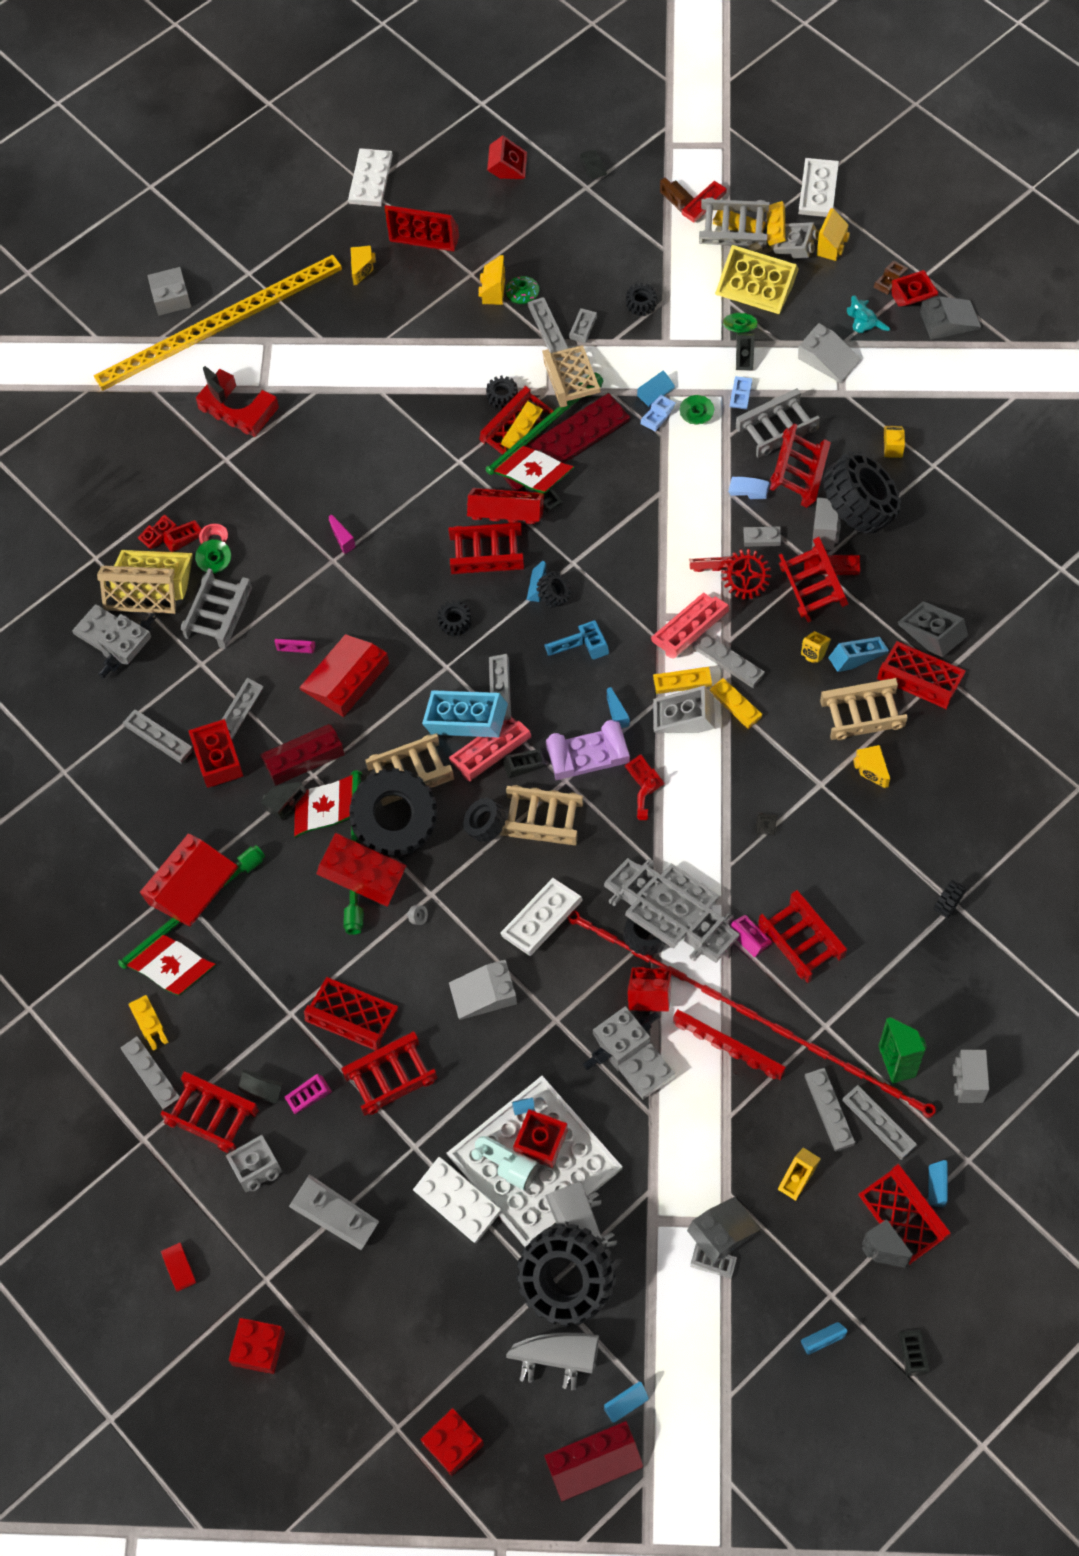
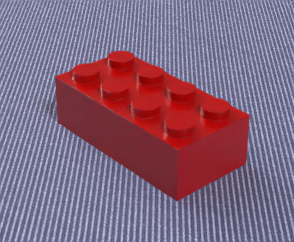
(505, 505)
(361, 869)

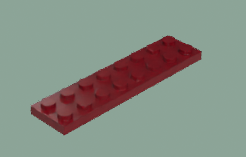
(579, 432)

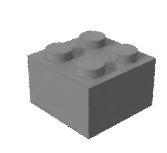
(826, 524)
(971, 1076)

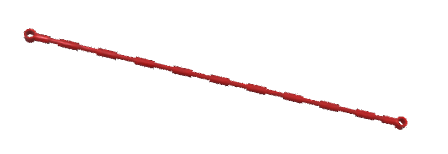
(754, 1015)

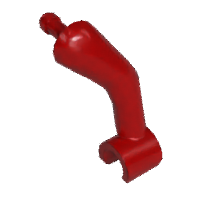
(650, 783)

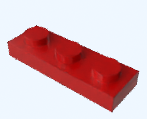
(693, 209)
(713, 563)
(841, 563)

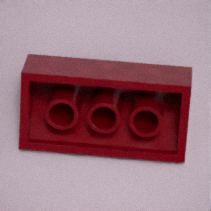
(302, 754)
(593, 1461)

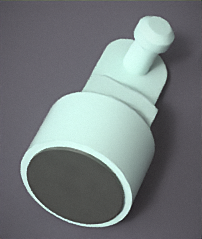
(514, 1167)

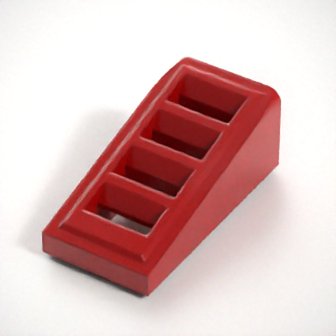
(172, 540)

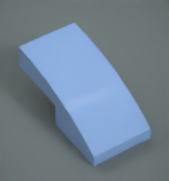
(741, 392)
(658, 413)
(748, 486)

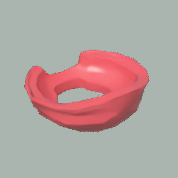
(213, 529)

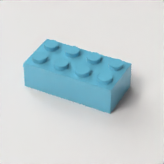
(465, 713)

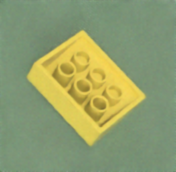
(756, 279)
(151, 559)

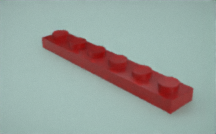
(721, 1041)

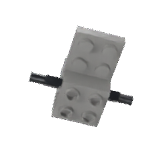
(116, 637)
(629, 1050)

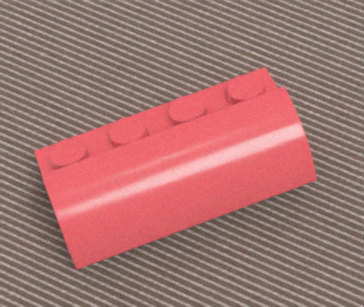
(690, 624)
(487, 751)

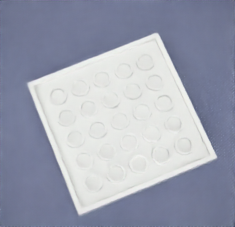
(579, 1160)

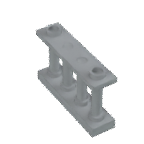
(738, 238)
(776, 407)
(228, 620)

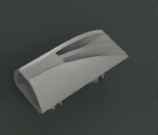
(573, 1206)
(333, 1212)
(561, 1350)

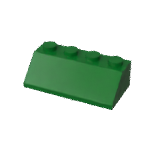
(901, 1050)

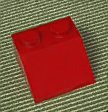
(506, 159)
(913, 288)

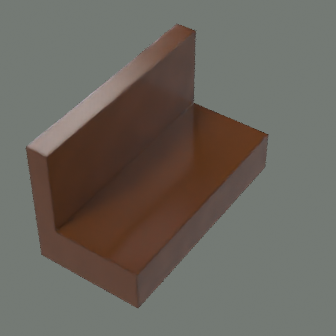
(675, 193)

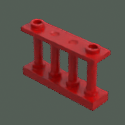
(816, 466)
(486, 563)
(830, 580)
(809, 919)
(372, 1063)
(209, 1092)

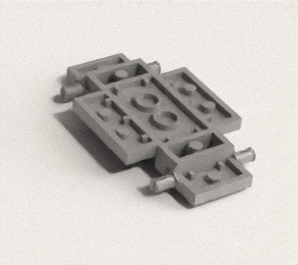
(673, 907)

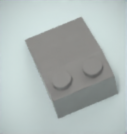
(169, 291)
(828, 353)
(685, 712)
(483, 990)

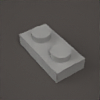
(583, 325)
(762, 536)

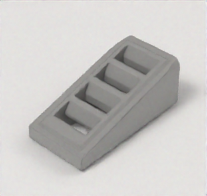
(711, 1268)

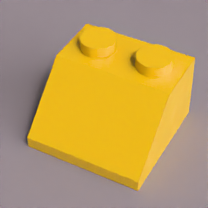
(832, 236)
(493, 282)

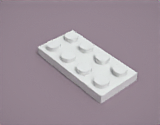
(370, 177)
(818, 187)
(541, 916)
(457, 1200)

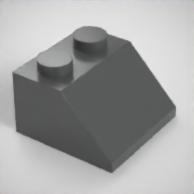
(886, 1246)

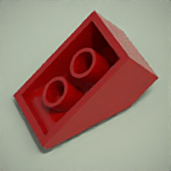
(215, 753)

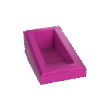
(343, 537)
(311, 1083)

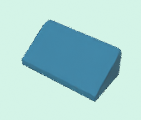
(653, 388)
(537, 573)
(564, 644)
(938, 1184)
(824, 1338)
(626, 1402)

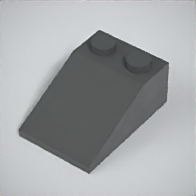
(948, 317)
(934, 628)
(723, 1229)

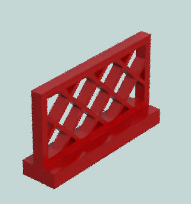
(506, 414)
(915, 683)
(340, 1025)
(917, 1200)

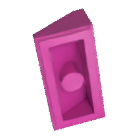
(295, 645)
(750, 936)

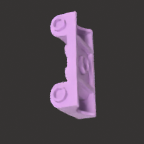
(587, 752)

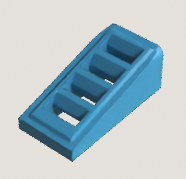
(598, 649)
(616, 709)

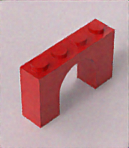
(248, 419)

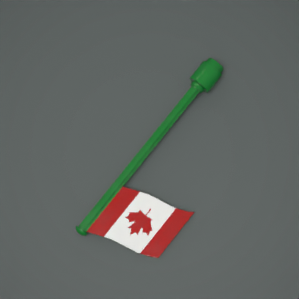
(531, 466)
(324, 808)
(169, 961)

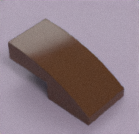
(891, 272)

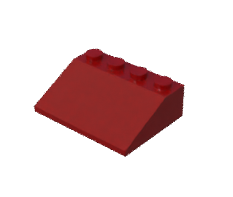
(421, 228)
(346, 674)
(188, 880)

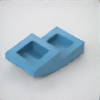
(522, 1106)

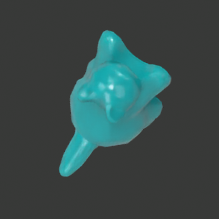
(864, 317)

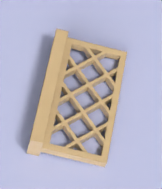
(558, 377)
(136, 577)

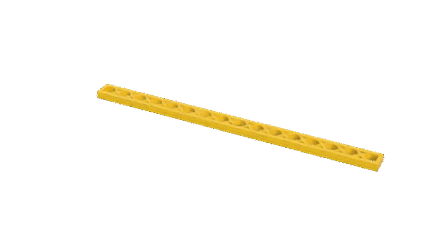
(206, 332)

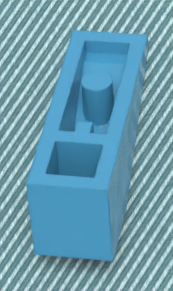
(856, 653)

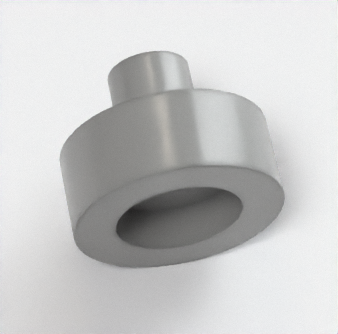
(417, 914)

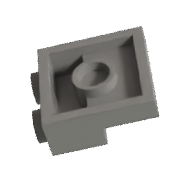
(799, 240)
(254, 1164)

